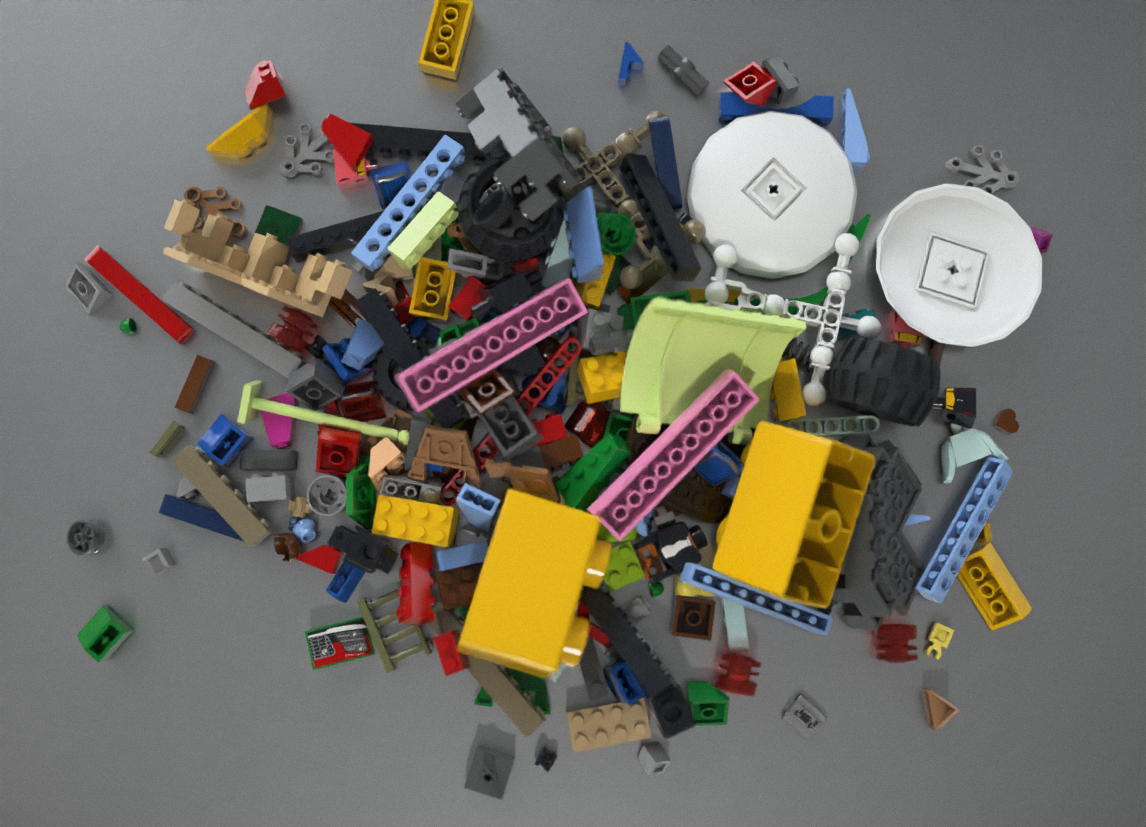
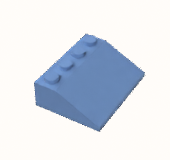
(584, 237)

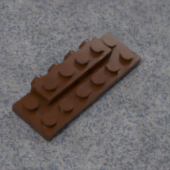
(458, 585)

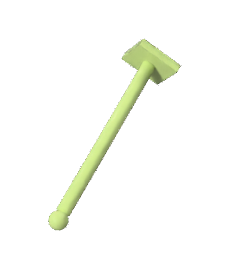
(252, 403)

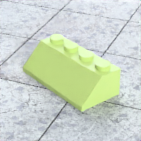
(423, 231)

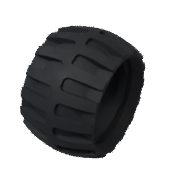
(497, 245)
(885, 381)

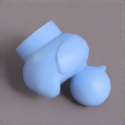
(303, 528)

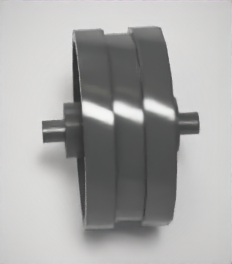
(86, 537)

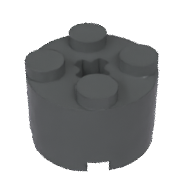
(495, 486)

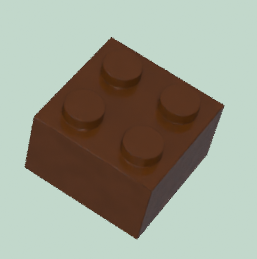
(561, 453)
(692, 617)

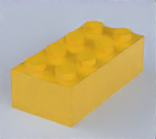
(446, 37)
(602, 376)
(415, 521)

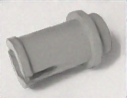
(601, 206)

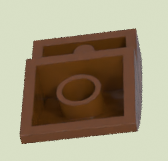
(486, 391)

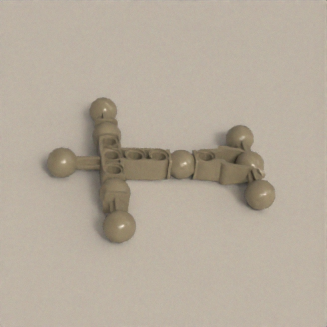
(626, 143)

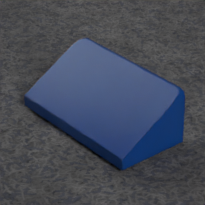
(345, 582)

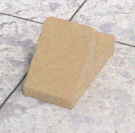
(385, 285)

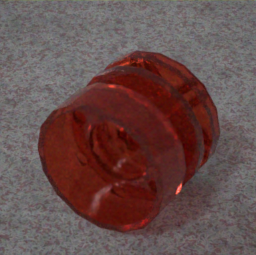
(293, 329)
(896, 642)
(738, 674)

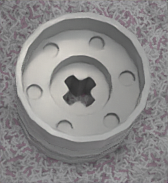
(319, 498)

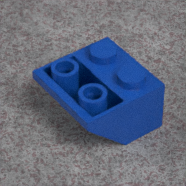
(224, 441)

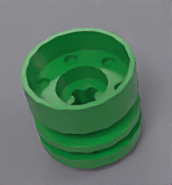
(615, 233)

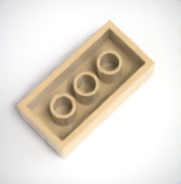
(607, 724)

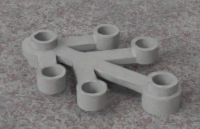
(306, 152)
(985, 171)

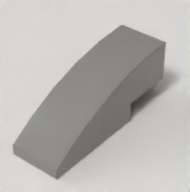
(475, 265)

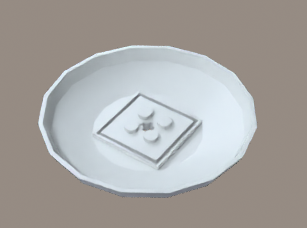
(781, 230)
(985, 246)

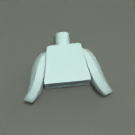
(966, 448)

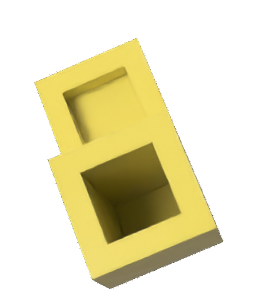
(684, 589)

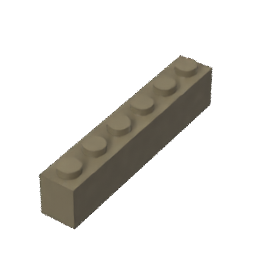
(222, 496)

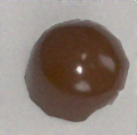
(547, 347)
(287, 545)

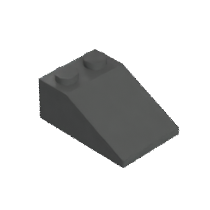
(511, 428)

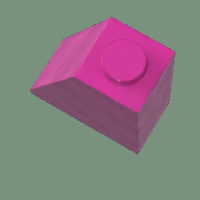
(280, 428)

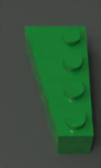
(592, 472)

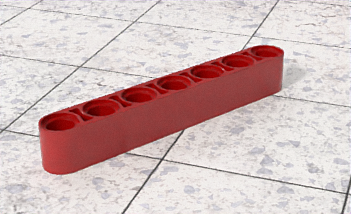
(139, 295)

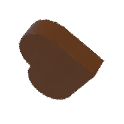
(1007, 422)

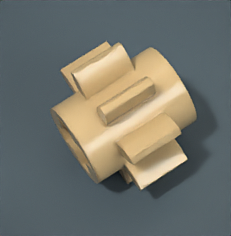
(299, 507)

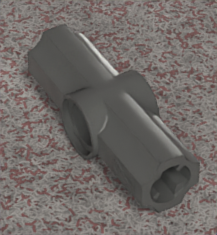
(683, 70)
(614, 342)

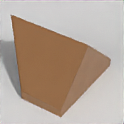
(938, 709)

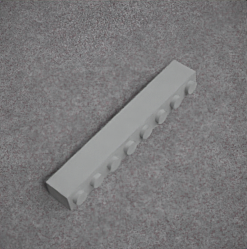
(232, 329)

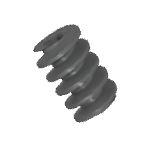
(798, 352)

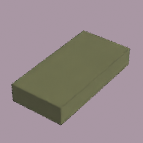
(167, 439)

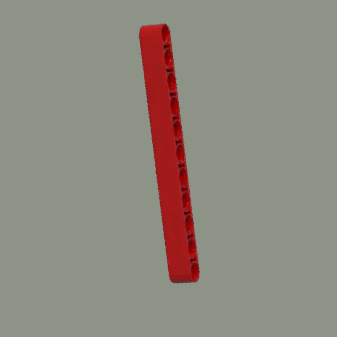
(524, 397)

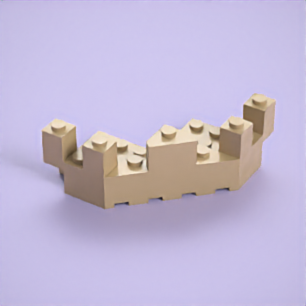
(263, 265)

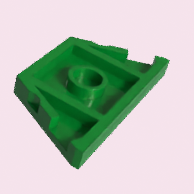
(360, 495)

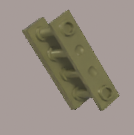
(570, 392)
(383, 642)

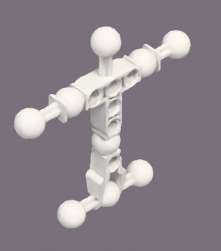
(838, 284)

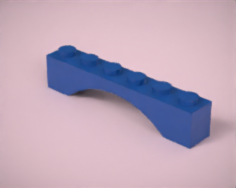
(817, 109)

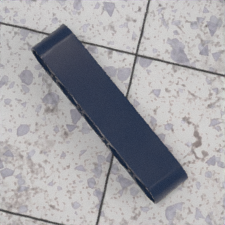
(665, 160)
(196, 515)

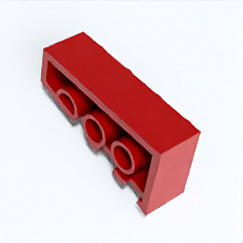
(416, 584)

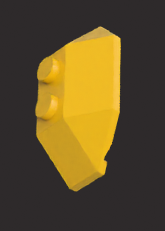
(244, 135)

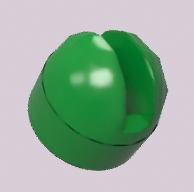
(128, 326)
(655, 589)

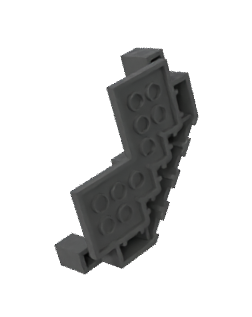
(517, 122)
(879, 558)

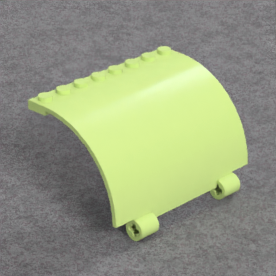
(686, 347)

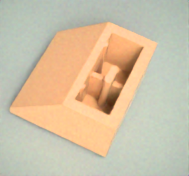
(385, 461)

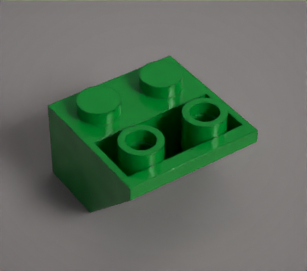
(103, 634)

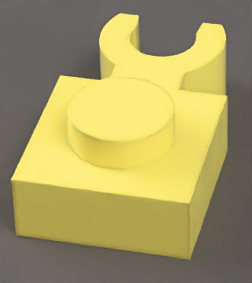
(939, 636)

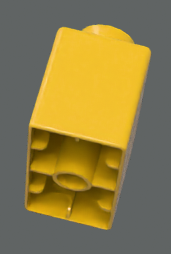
(792, 514)
(533, 586)

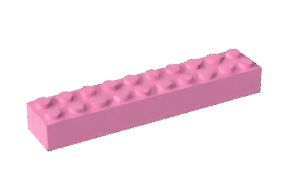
(491, 344)
(673, 454)

